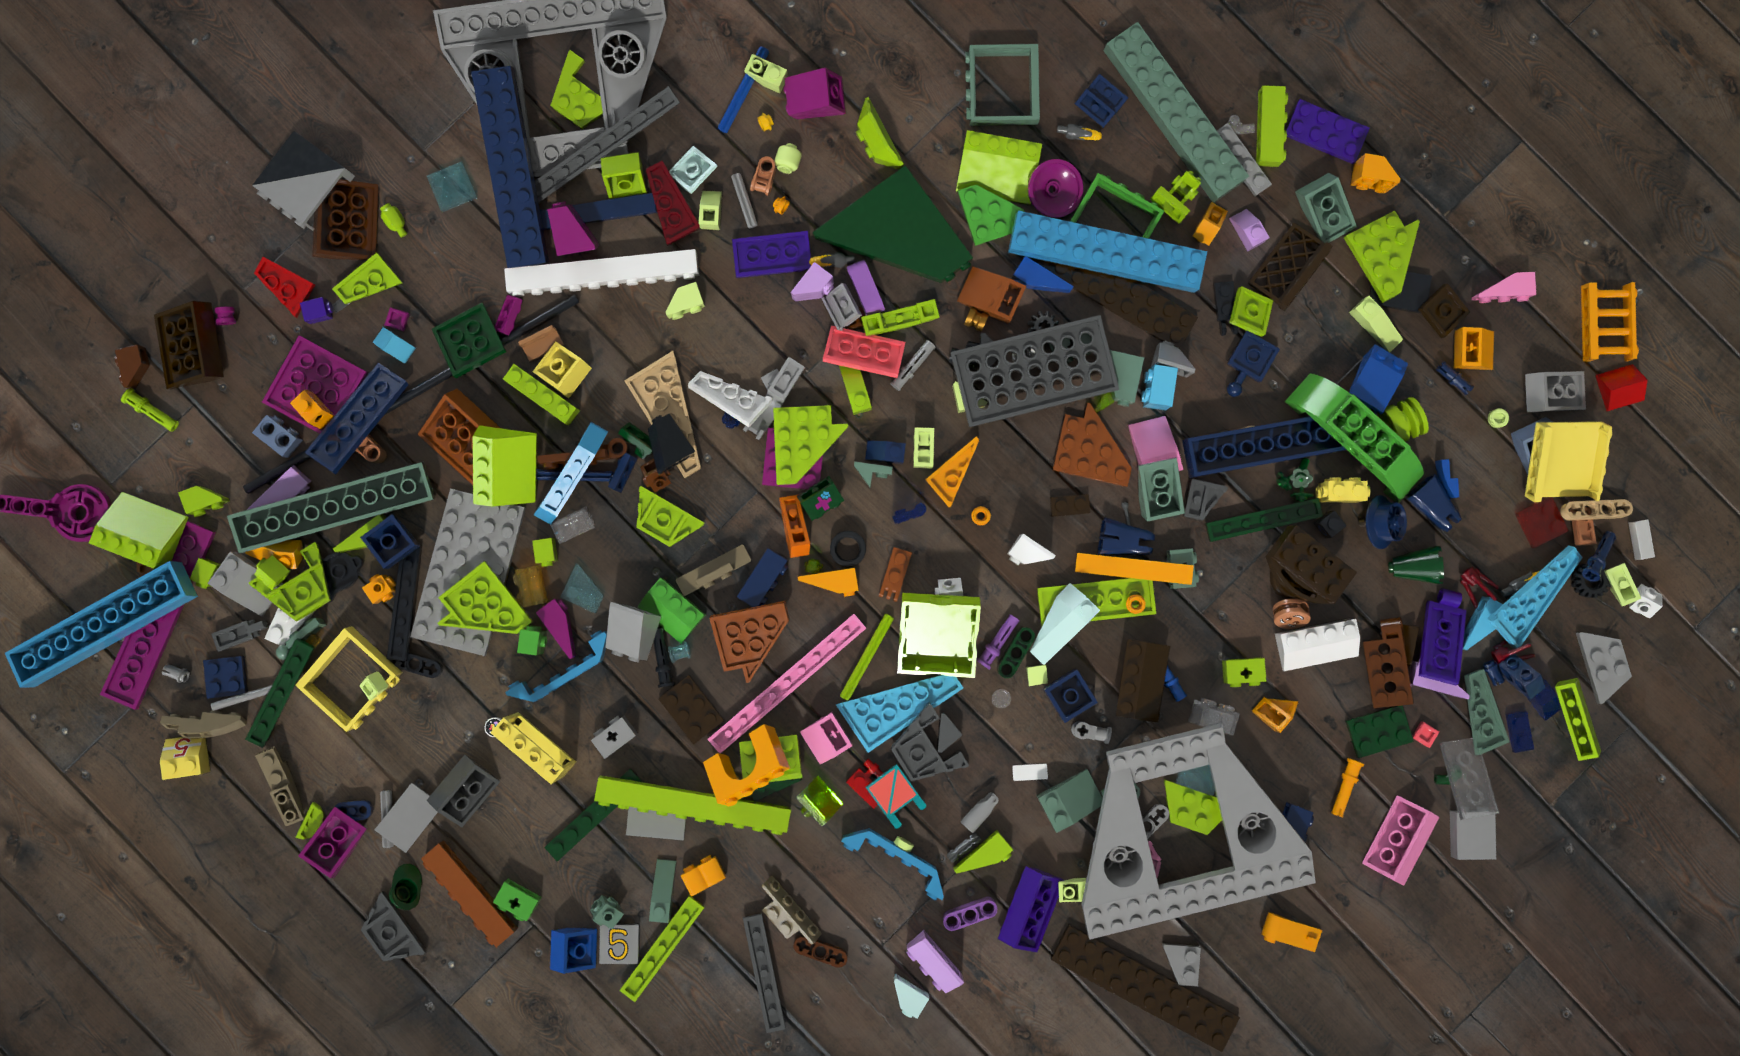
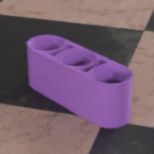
(865, 288)
(962, 920)

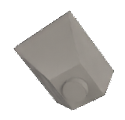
(1172, 356)

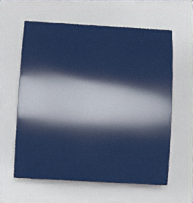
(1101, 100)

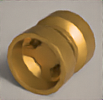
(976, 319)

